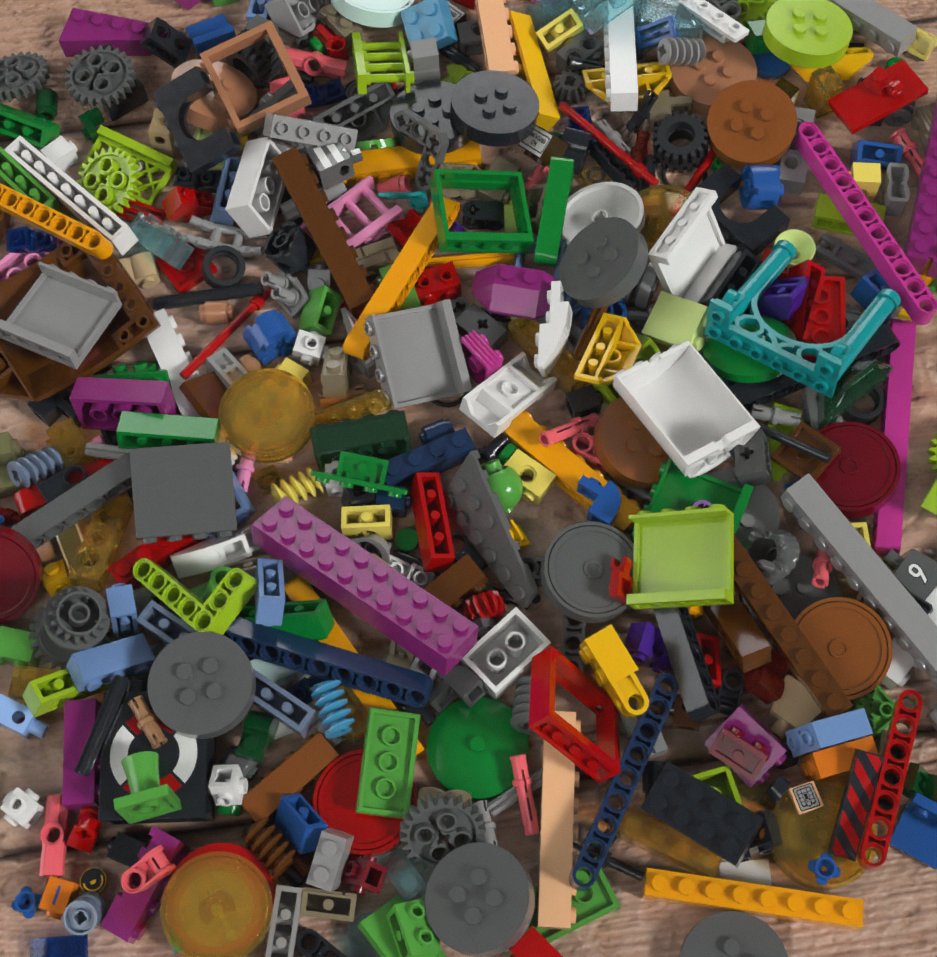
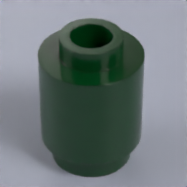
(46, 104)

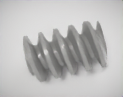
(680, 51)

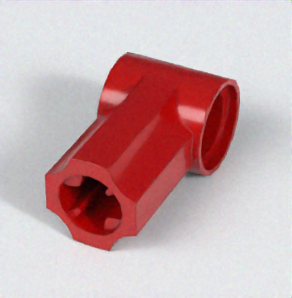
(333, 44)

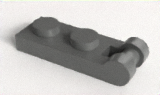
(844, 257)

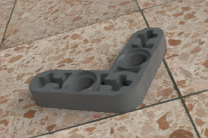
(428, 140)

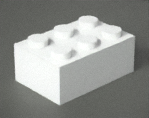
(505, 652)

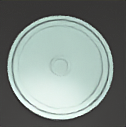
(373, 12)

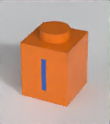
(58, 896)

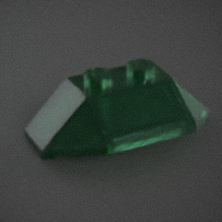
(850, 389)

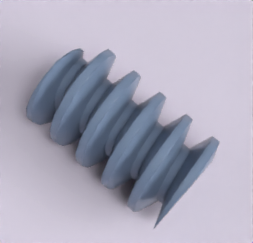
(35, 466)

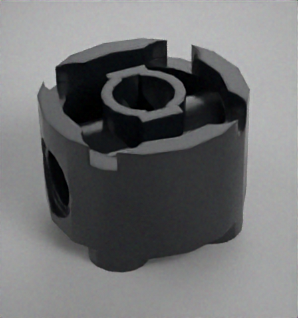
(290, 248)

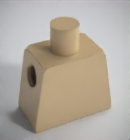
(158, 133)
(793, 708)

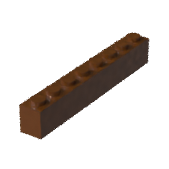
(324, 230)
(787, 635)

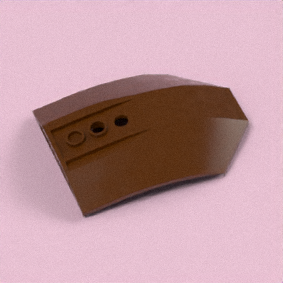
(36, 377)

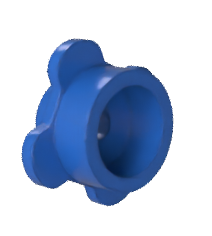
(826, 861)
(24, 895)

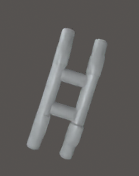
(216, 230)

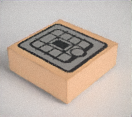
(805, 798)

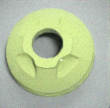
(803, 243)

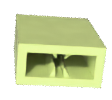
(676, 321)

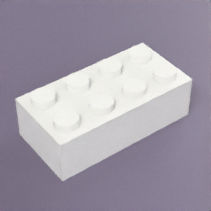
(256, 189)

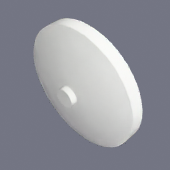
(600, 202)

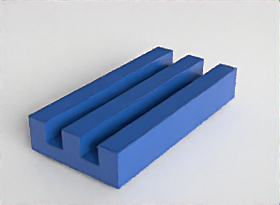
(672, 28)

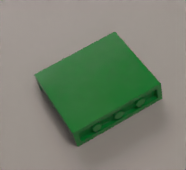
(679, 492)

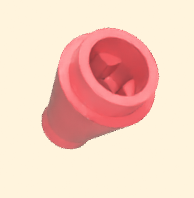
(395, 184)

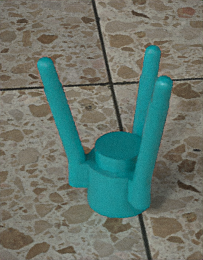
(416, 200)

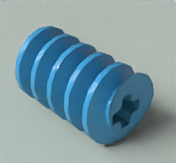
(331, 708)

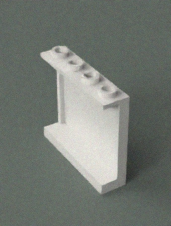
(691, 249)

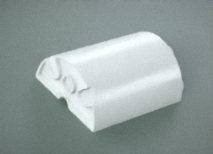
(686, 408)

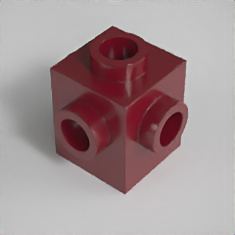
(364, 874)

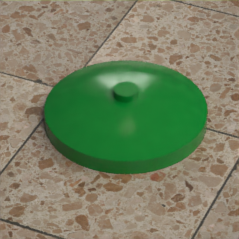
(737, 366)
(473, 748)

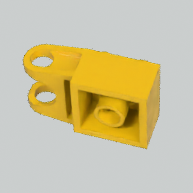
(614, 670)

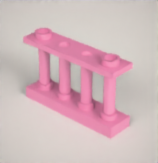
(373, 230)

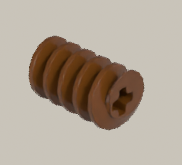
(269, 847)

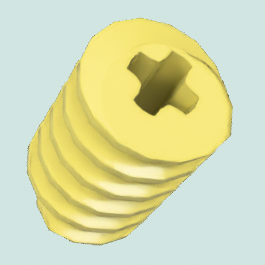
(296, 488)

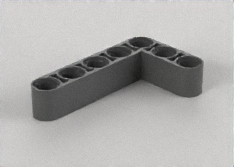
(569, 632)

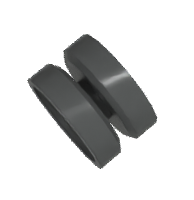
(644, 289)

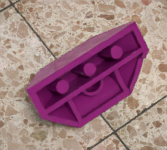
(513, 291)

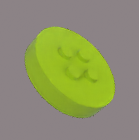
(807, 32)

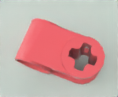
(588, 454)
(151, 869)

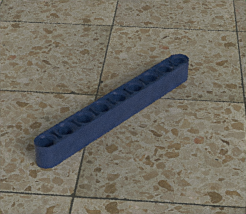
(331, 663)
(620, 791)

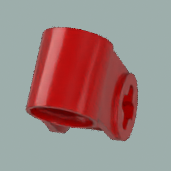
(86, 830)

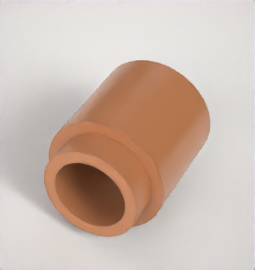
(216, 312)

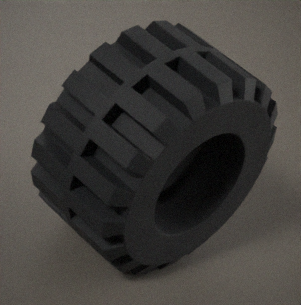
(257, 62)
(680, 127)

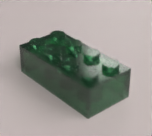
(372, 435)

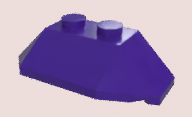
(782, 298)

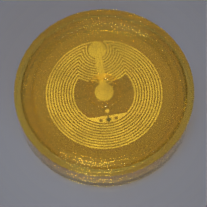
(267, 415)
(809, 836)
(216, 907)

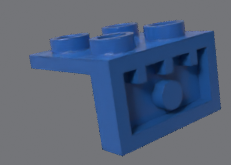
(210, 33)
(917, 830)

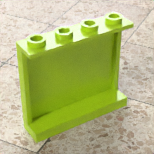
(683, 558)

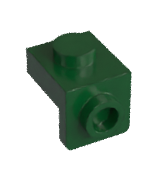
(89, 121)

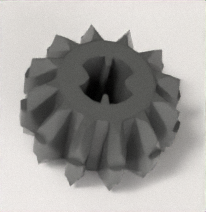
(569, 87)

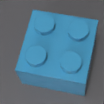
(430, 20)

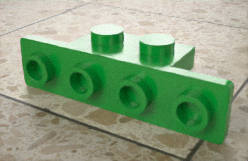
(139, 370)
(361, 471)

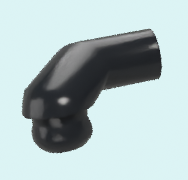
(425, 715)

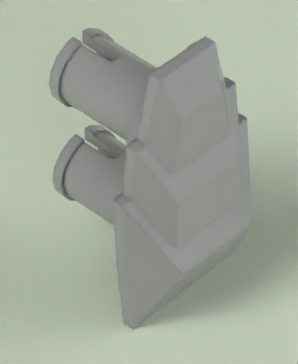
(287, 291)

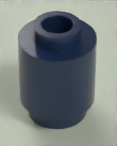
(435, 430)

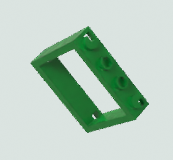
(482, 241)

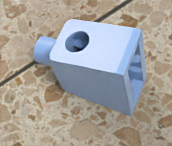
(13, 711)

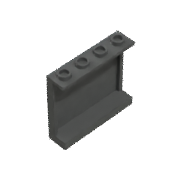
(183, 492)

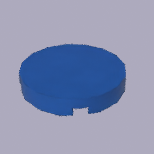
(770, 66)

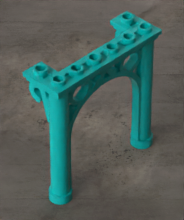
(776, 350)

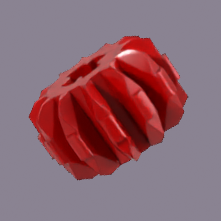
(484, 605)

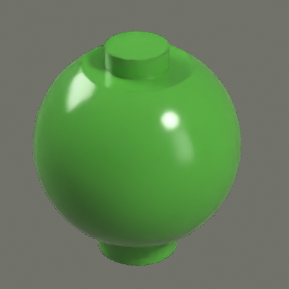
(505, 483)

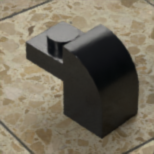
(53, 408)

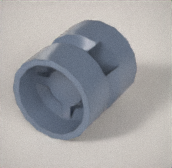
(85, 913)

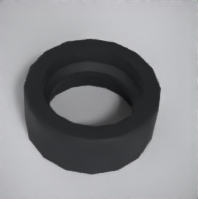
(227, 251)
(868, 418)

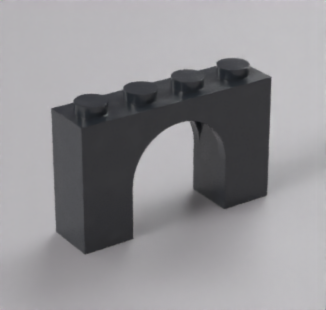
(174, 102)
(750, 235)

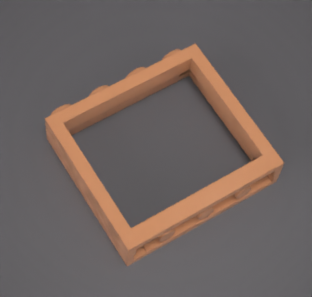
(238, 43)

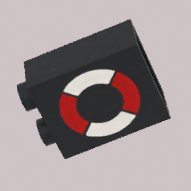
(183, 765)

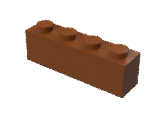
(294, 775)

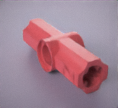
(328, 66)
(54, 853)

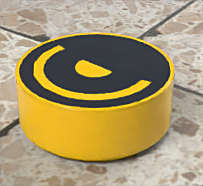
(94, 880)

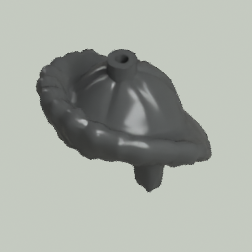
(773, 553)

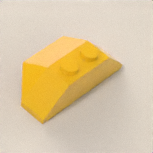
(847, 67)
(649, 76)
(609, 351)

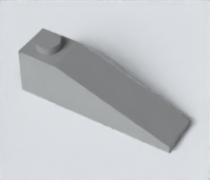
(295, 15)

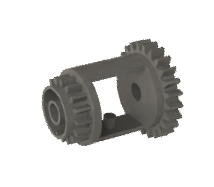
(69, 624)

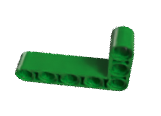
(554, 210)

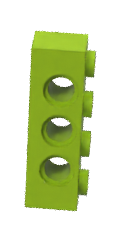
(53, 690)

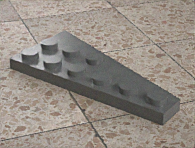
(487, 528)

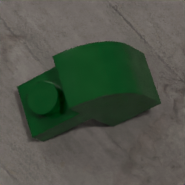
(257, 734)
(920, 781)

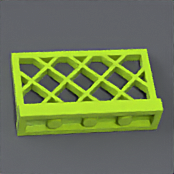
(142, 153)

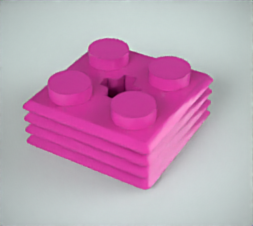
(480, 357)

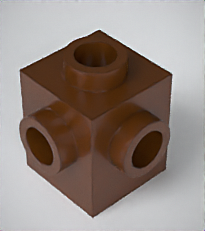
(680, 717)

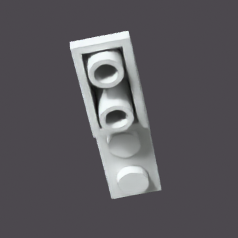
(555, 332)
(214, 553)

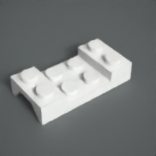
(506, 395)

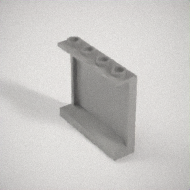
(61, 316)
(418, 354)

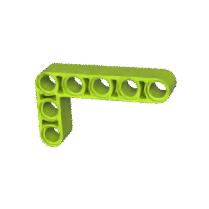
(219, 608)

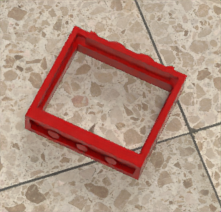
(597, 760)

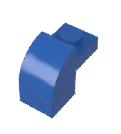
(605, 499)

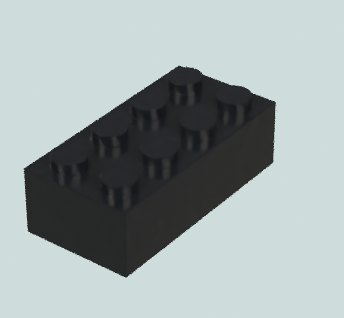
(702, 814)

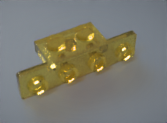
(355, 407)

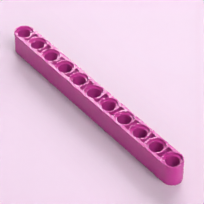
(865, 223)
(895, 425)

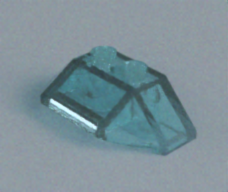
(651, 10)

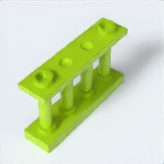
(363, 67)

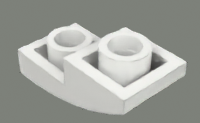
(412, 572)

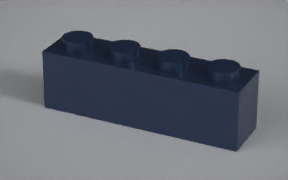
(431, 457)

